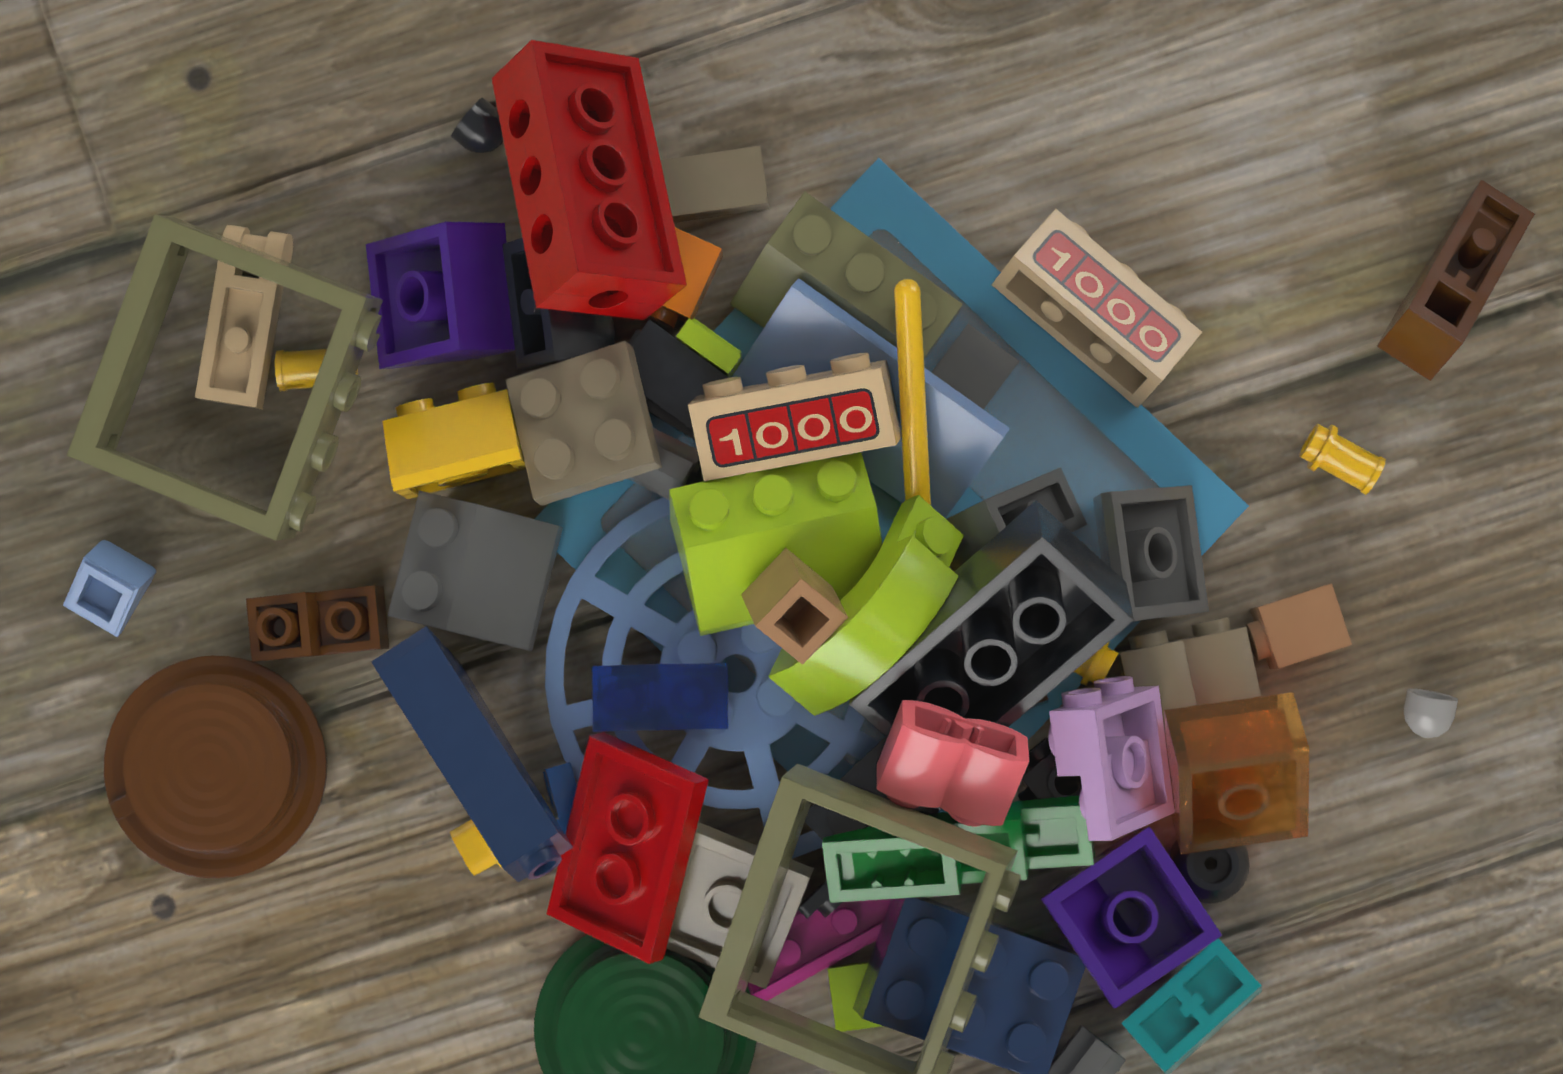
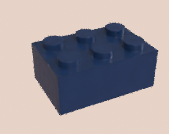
(1019, 997)

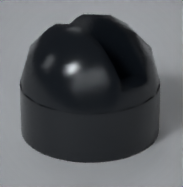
(479, 128)

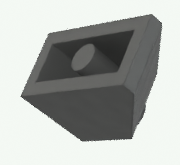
(993, 514)

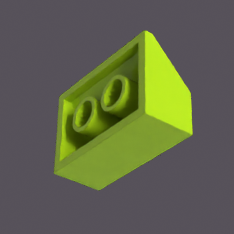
(742, 522)

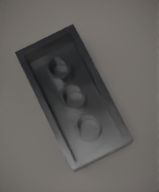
(1009, 629)

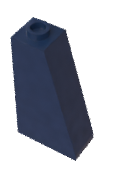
(473, 755)

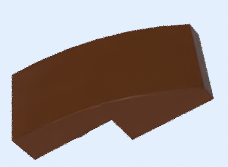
(317, 623)

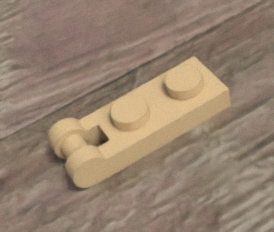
(242, 326)

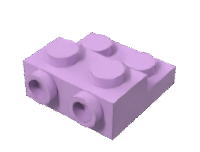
(1120, 752)

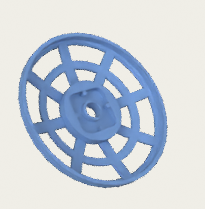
(754, 716)

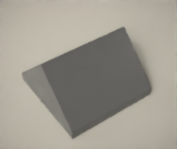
(1154, 548)

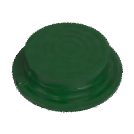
(631, 1017)

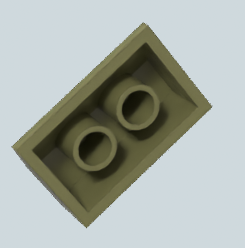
(842, 267)

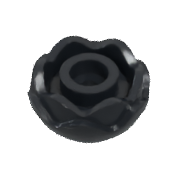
(1222, 880)

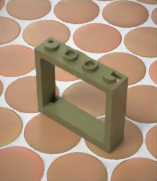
(134, 341)
(807, 1039)

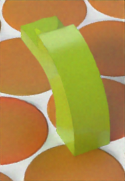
(883, 611)

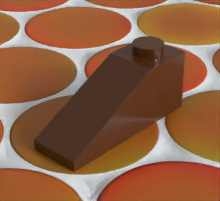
(1456, 281)

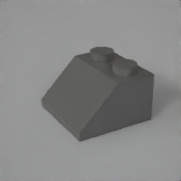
(475, 570)

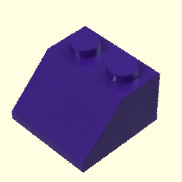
(441, 294)
(1130, 916)

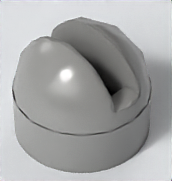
(1429, 712)

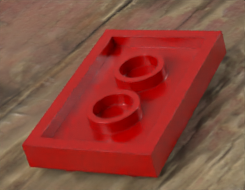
(629, 848)

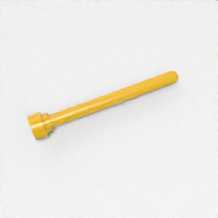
(912, 389)

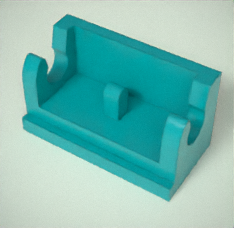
(1192, 1006)

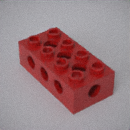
(588, 181)

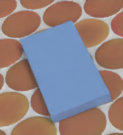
(814, 330)

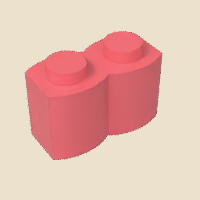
(952, 764)

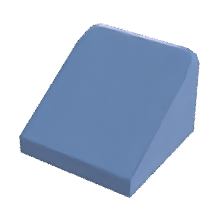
(109, 586)

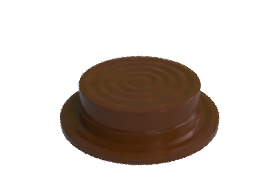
(215, 766)

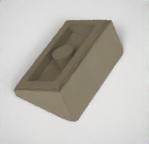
(716, 184)

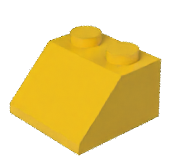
(452, 442)

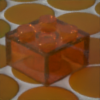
(1238, 772)

